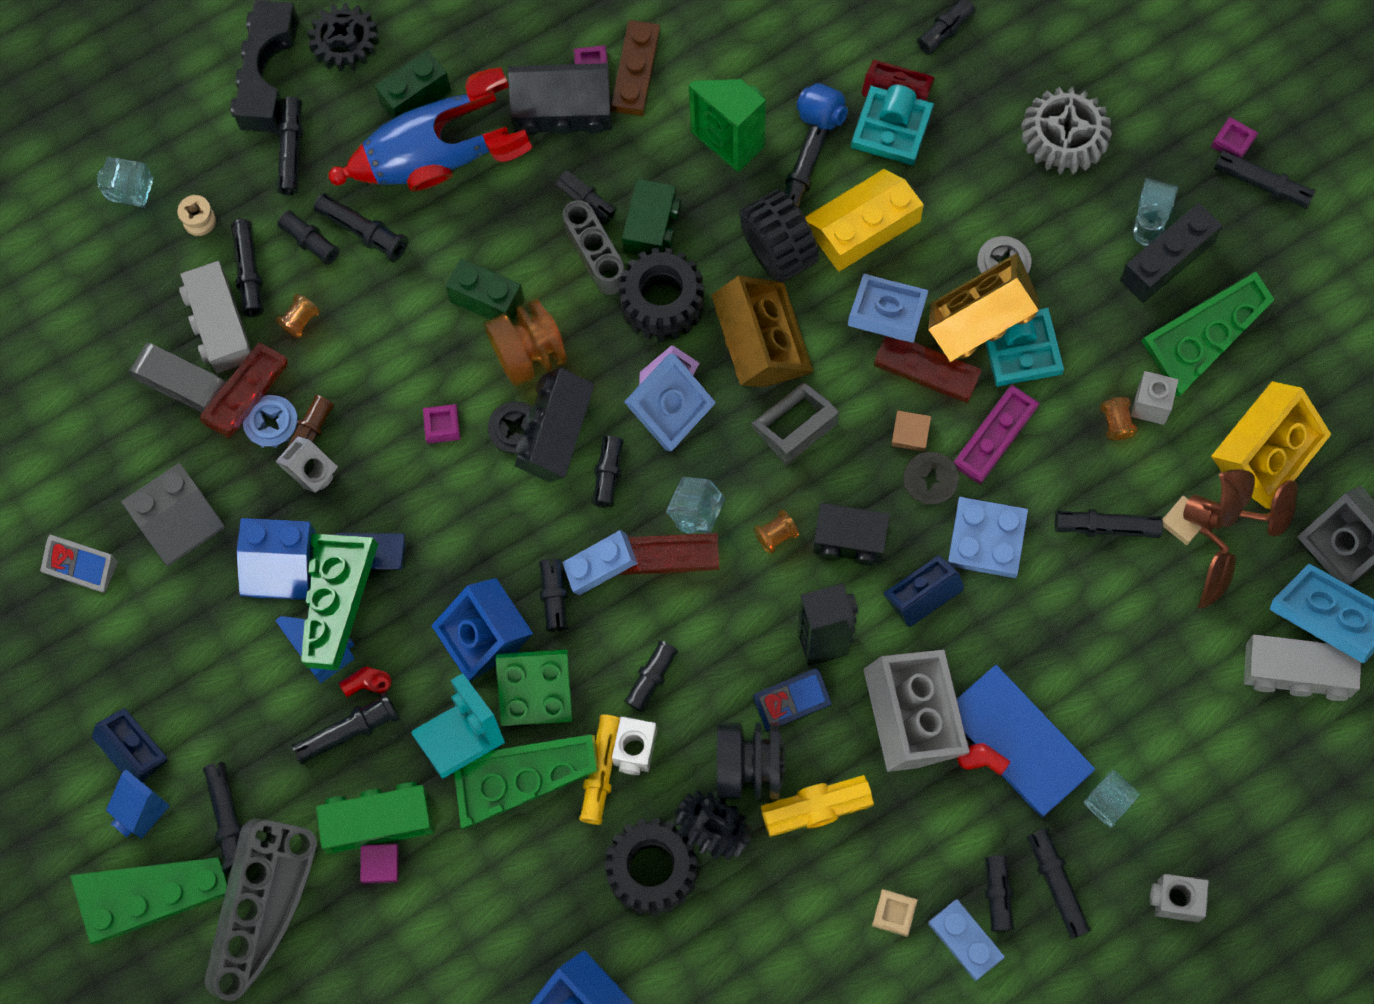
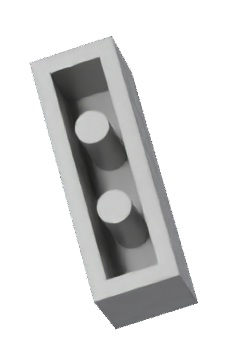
(215, 317)
(1300, 667)

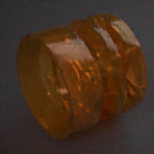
(526, 342)

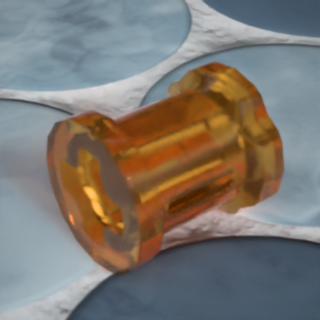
(297, 316)
(1118, 418)
(776, 531)

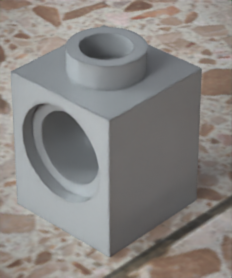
(1154, 398)
(295, 458)
(1194, 891)

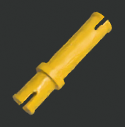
(597, 784)

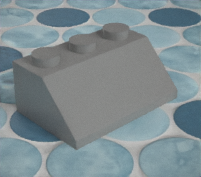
(915, 710)

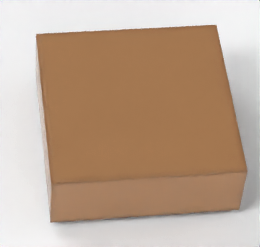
(911, 431)

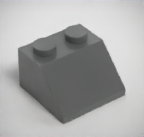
(173, 514)
(1344, 536)

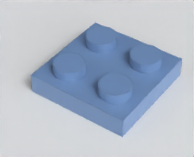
(888, 308)
(670, 402)
(987, 537)

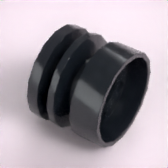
(749, 760)

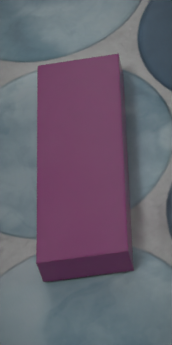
(996, 434)

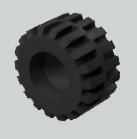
(779, 235)
(655, 270)
(645, 836)

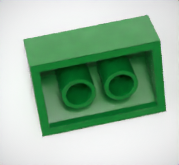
(728, 119)

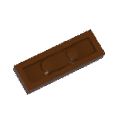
(635, 68)

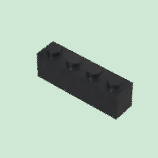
(826, 623)

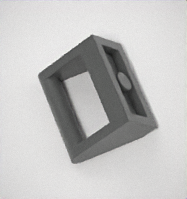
(807, 433)

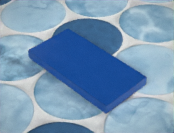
(1042, 759)

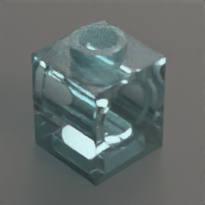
(125, 181)
(695, 505)
(1111, 798)

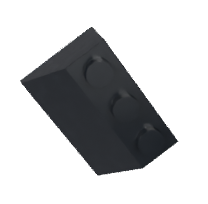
(560, 98)

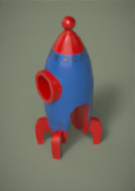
(411, 145)

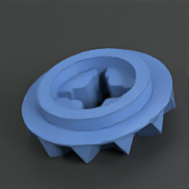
(271, 406)

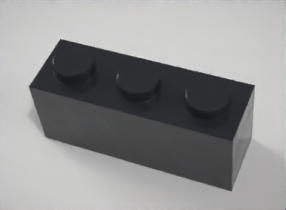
(1170, 252)
(553, 424)

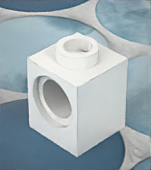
(629, 731)

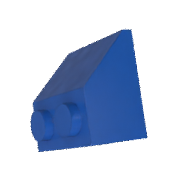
(274, 558)
(480, 626)
(581, 983)

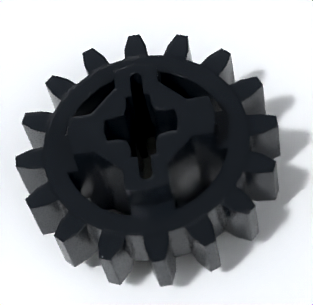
(343, 36)
(712, 825)

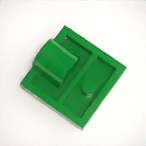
(534, 687)

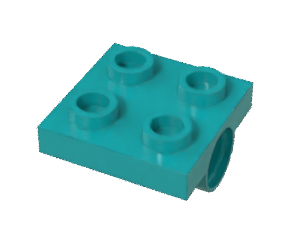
(892, 124)
(1026, 352)

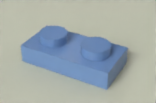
(599, 562)
(966, 940)

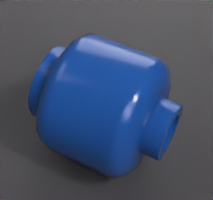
(822, 106)

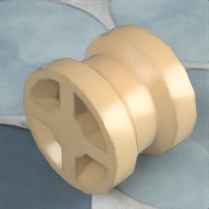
(200, 223)

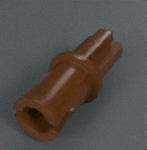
(313, 420)

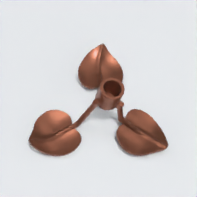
(1236, 493)

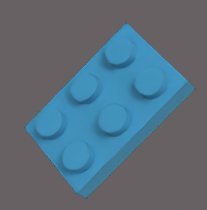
(1329, 611)

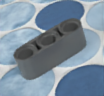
(592, 233)
(175, 377)

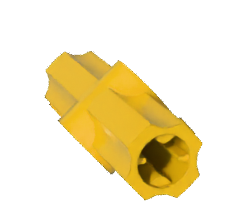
(817, 805)

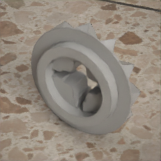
(997, 248)

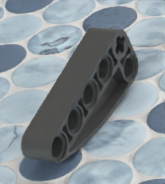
(271, 900)

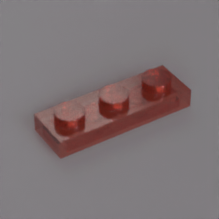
(928, 368)
(244, 390)
(674, 553)

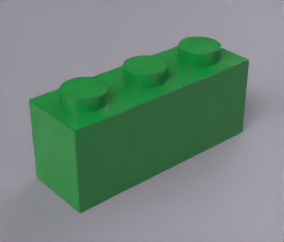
(374, 818)

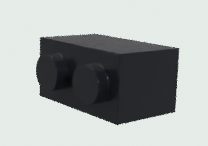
(851, 534)

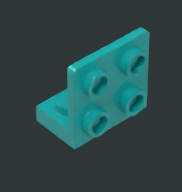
(460, 732)

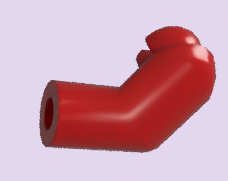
(366, 678)
(984, 755)

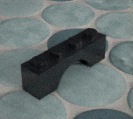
(271, 30)

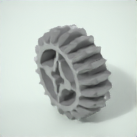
(1085, 124)

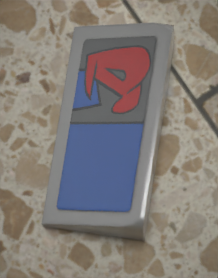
(78, 563)

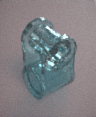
(1154, 208)

